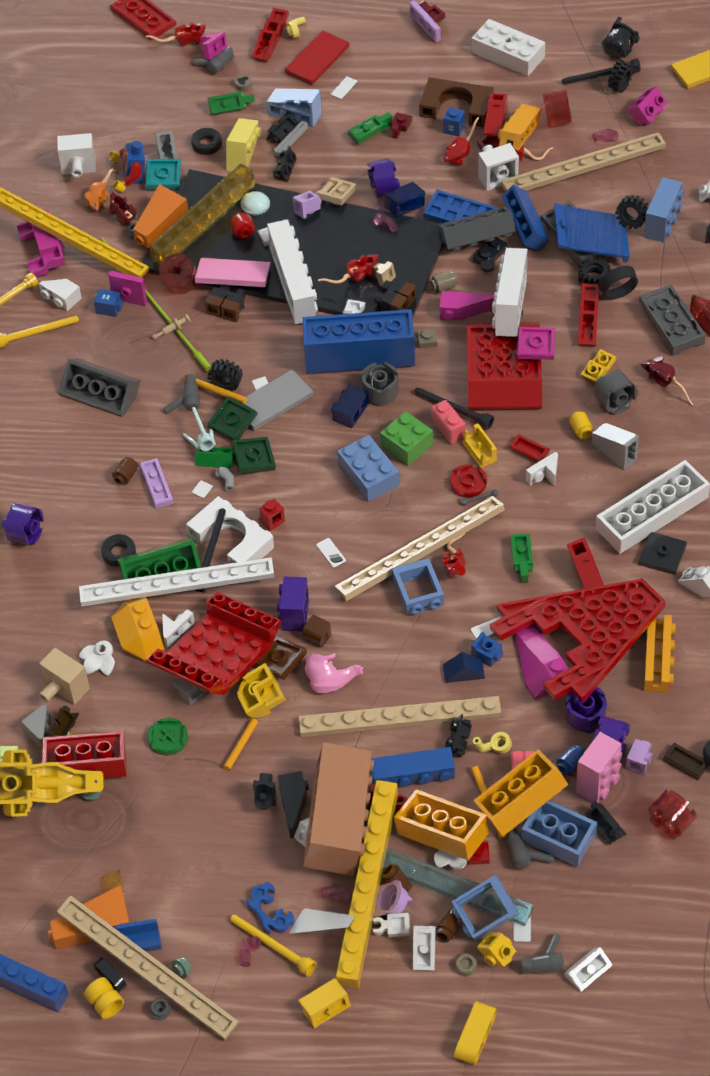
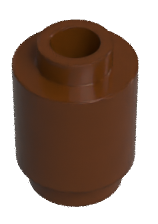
(124, 471)

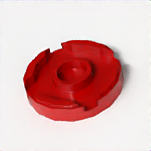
(468, 481)

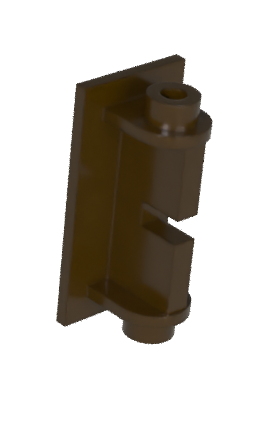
(65, 722)

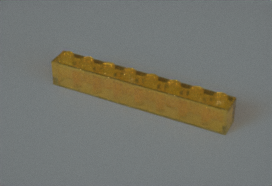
(204, 213)

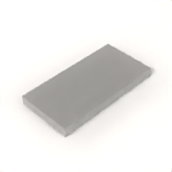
(277, 398)

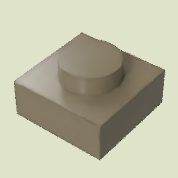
(427, 338)

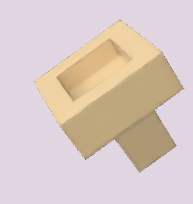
(384, 272)

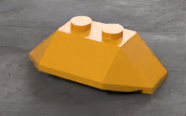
(137, 628)

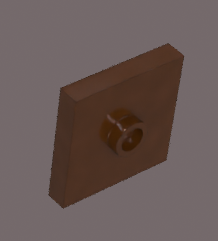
(282, 657)

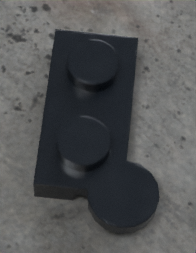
(490, 253)

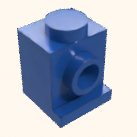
(486, 649)

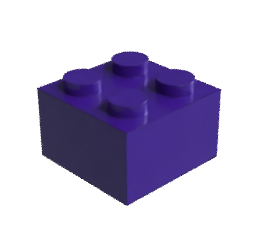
(293, 603)

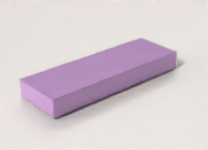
(425, 21)
(156, 483)

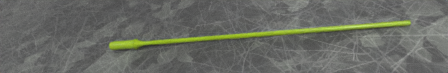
(197, 354)

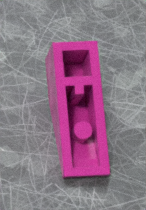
(463, 305)

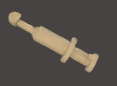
(177, 324)

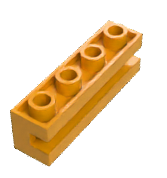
(520, 126)
(658, 655)

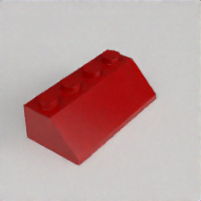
(89, 752)

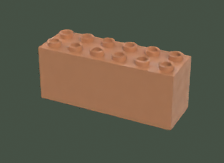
(339, 809)

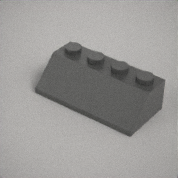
(477, 228)
(99, 386)

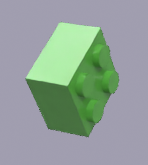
(406, 438)

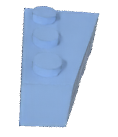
(303, 104)

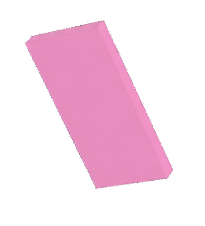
(232, 272)

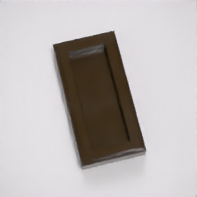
(685, 761)

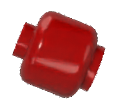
(242, 225)

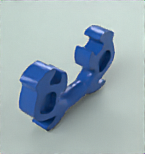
(260, 895)

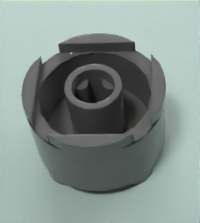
(381, 383)
(615, 391)

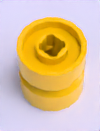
(104, 998)

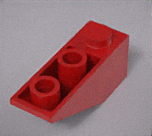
(496, 114)
(584, 563)

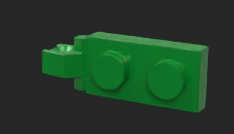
(229, 102)
(370, 127)
(522, 555)

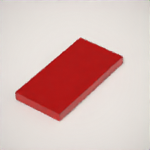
(144, 16)
(317, 57)

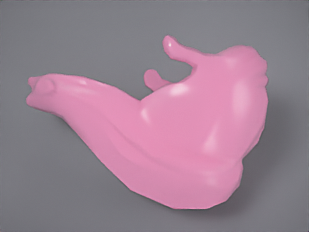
(325, 677)

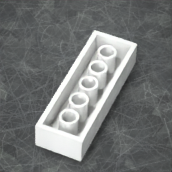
(292, 270)
(510, 292)
(652, 506)

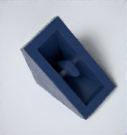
(463, 668)

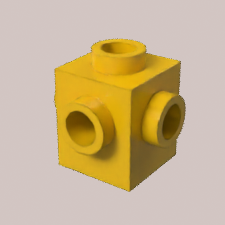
(496, 949)

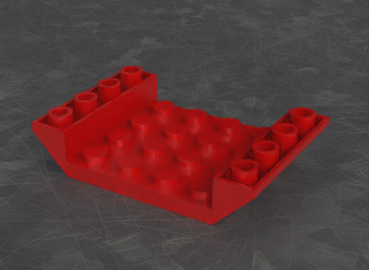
(497, 375)
(219, 645)

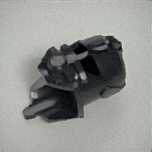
(616, 41)

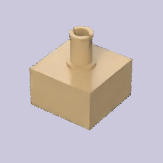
(63, 677)

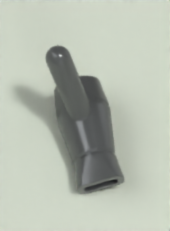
(217, 62)
(189, 399)
(521, 855)
(546, 962)

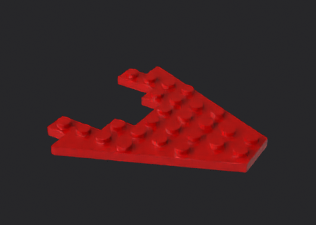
(598, 618)

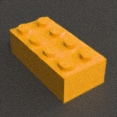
(520, 792)
(442, 824)

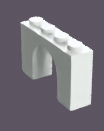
(256, 541)

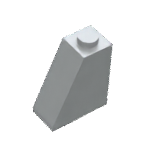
(616, 444)

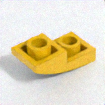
(599, 366)

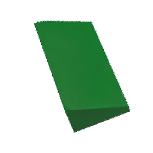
(215, 457)

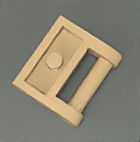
(339, 192)

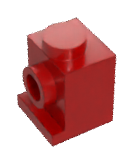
(268, 511)

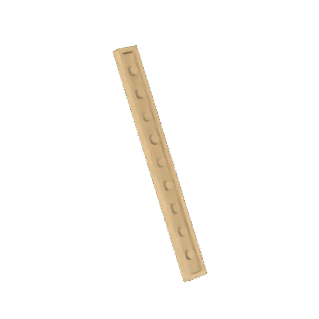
(586, 163)
(420, 547)
(399, 716)
(148, 967)

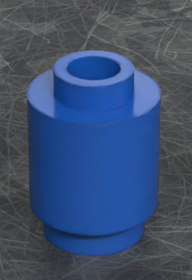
(568, 761)

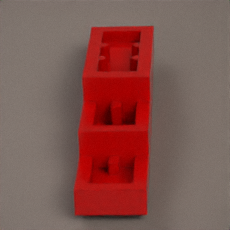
(270, 34)
(588, 314)

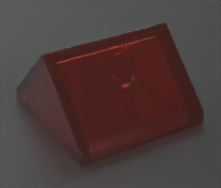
(701, 312)

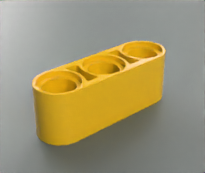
(475, 1033)

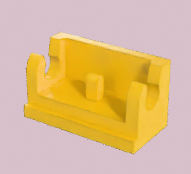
(480, 446)
(324, 1003)

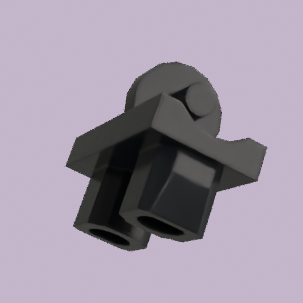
(264, 792)

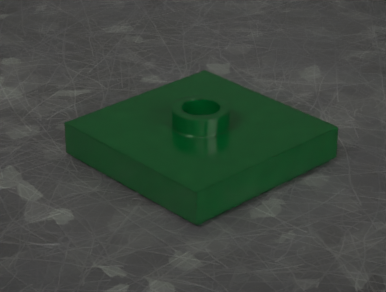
(232, 419)
(253, 455)

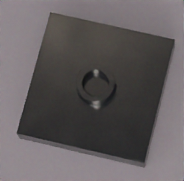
(662, 553)

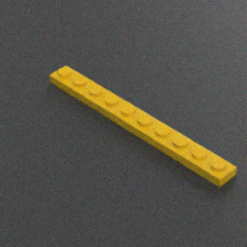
(71, 235)

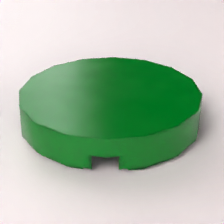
(167, 736)

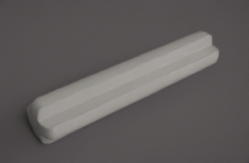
(290, 138)

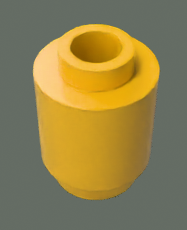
(581, 425)

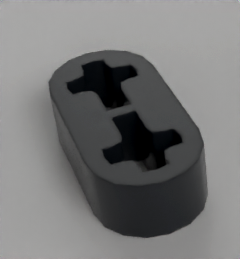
(105, 970)

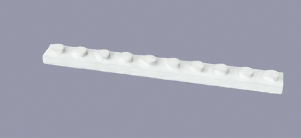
(176, 581)

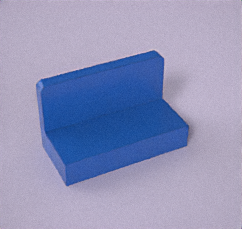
(142, 933)

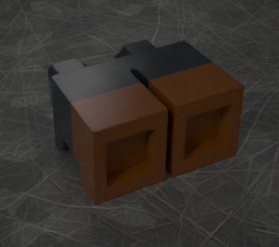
(398, 295)
(225, 303)

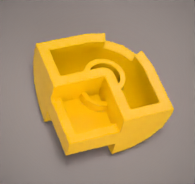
(260, 692)

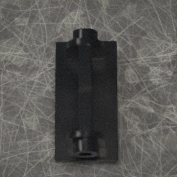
(285, 123)
(285, 164)
(458, 728)
(606, 823)

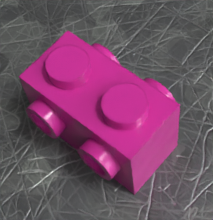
(647, 106)

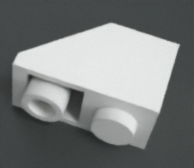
(61, 292)
(697, 580)

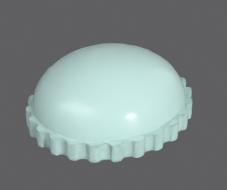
(255, 203)

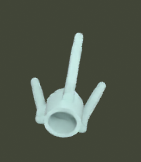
(205, 440)

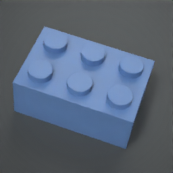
(664, 210)
(368, 468)
(559, 832)

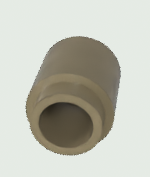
(444, 281)

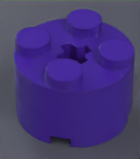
(382, 176)
(23, 524)
(587, 714)
(615, 729)

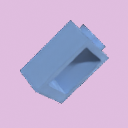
(412, 572)
(459, 911)

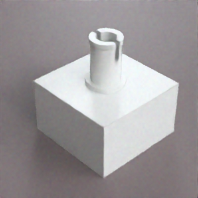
(76, 154)
(497, 165)

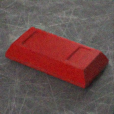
(529, 448)

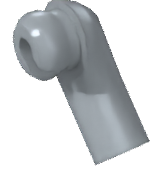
(224, 473)

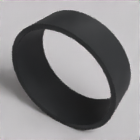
(615, 275)

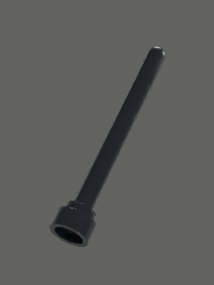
(598, 73)
(485, 420)
(212, 542)

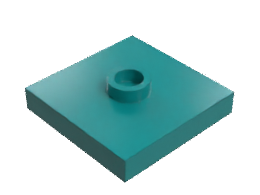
(163, 172)

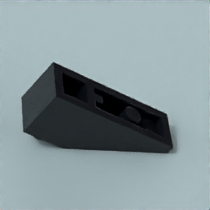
(293, 796)

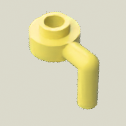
(292, 27)
(494, 743)

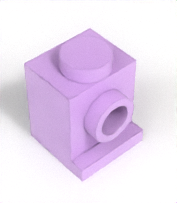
(306, 203)
(639, 757)

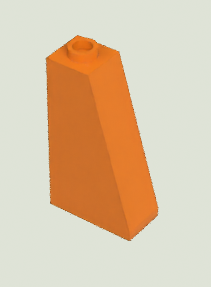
(159, 215)
(108, 906)

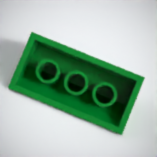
(160, 560)

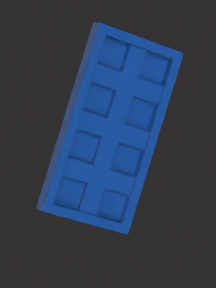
(449, 207)

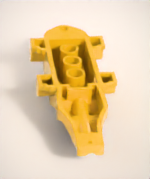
(42, 782)

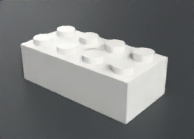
(508, 47)

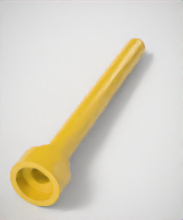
(28, 281)
(4, 339)
(305, 965)

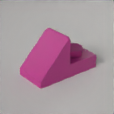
(213, 44)

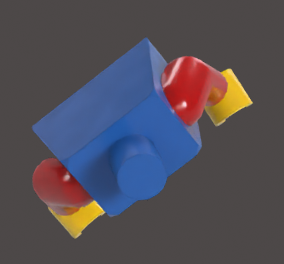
(132, 162)

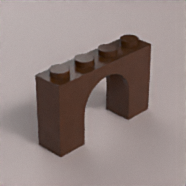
(441, 90)

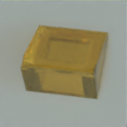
(112, 880)

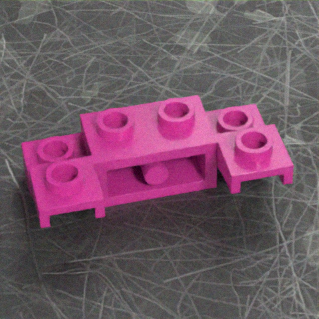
(48, 246)

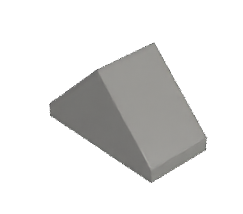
(166, 145)
(37, 724)

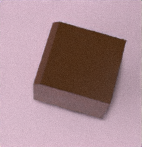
(317, 630)

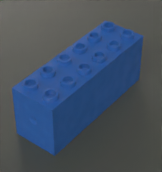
(358, 340)

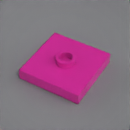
(130, 287)
(536, 343)

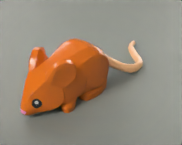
(97, 193)

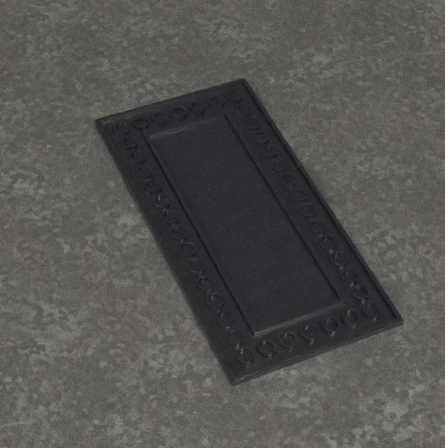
(328, 243)

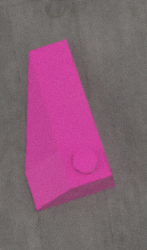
(537, 660)

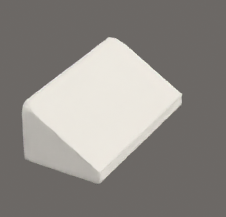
(588, 968)

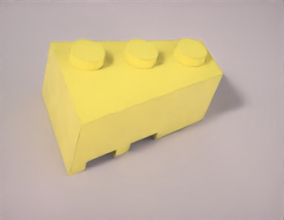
(241, 143)

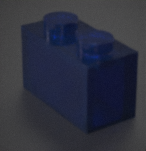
(404, 199)
(350, 406)

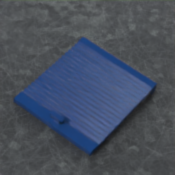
(590, 232)

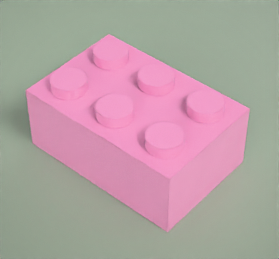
(598, 768)

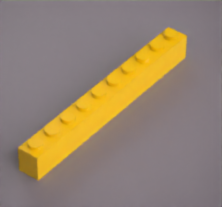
(367, 884)

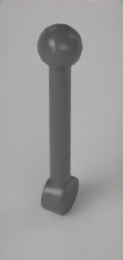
(464, 501)

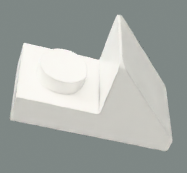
(544, 468)
(176, 629)
(424, 948)

